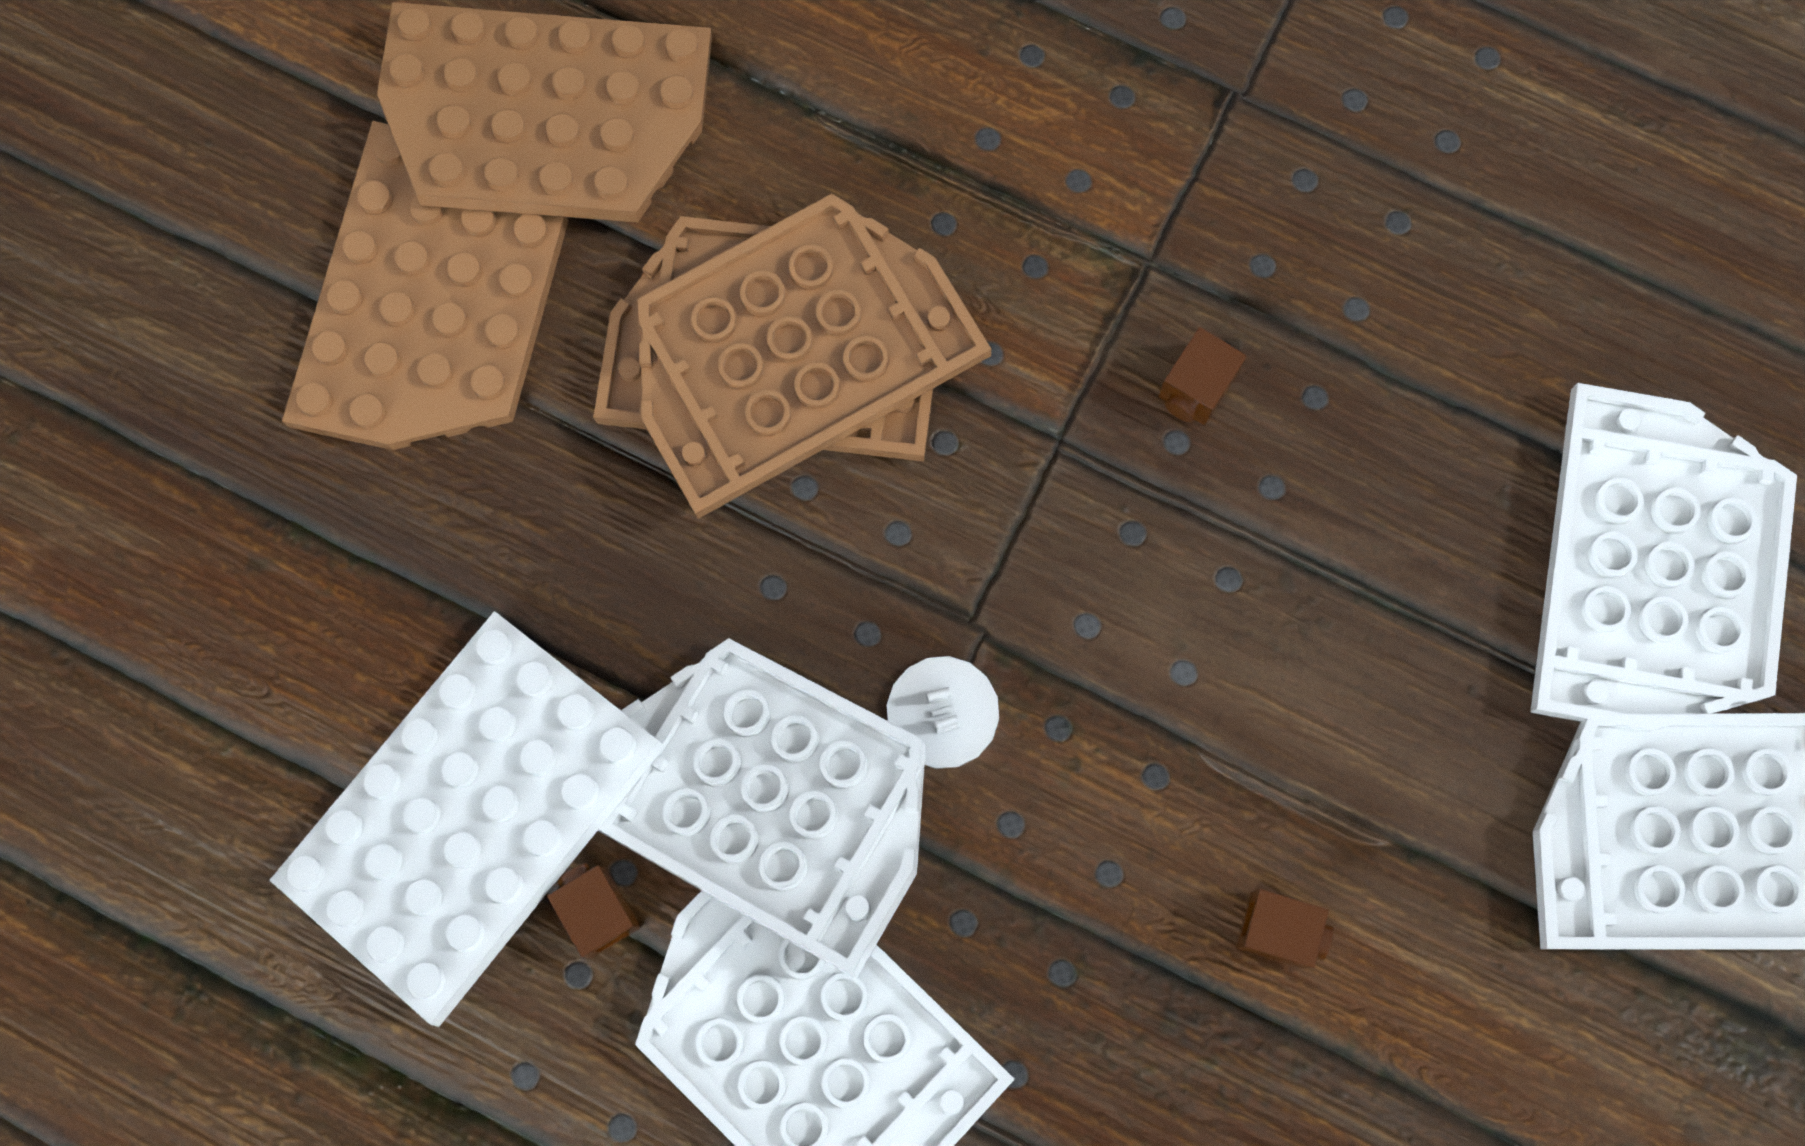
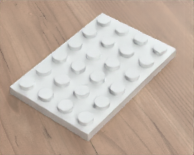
(466, 817)

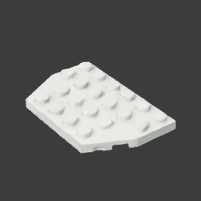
(1661, 564)
(778, 802)
(1676, 835)
(803, 1052)

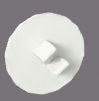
(947, 707)

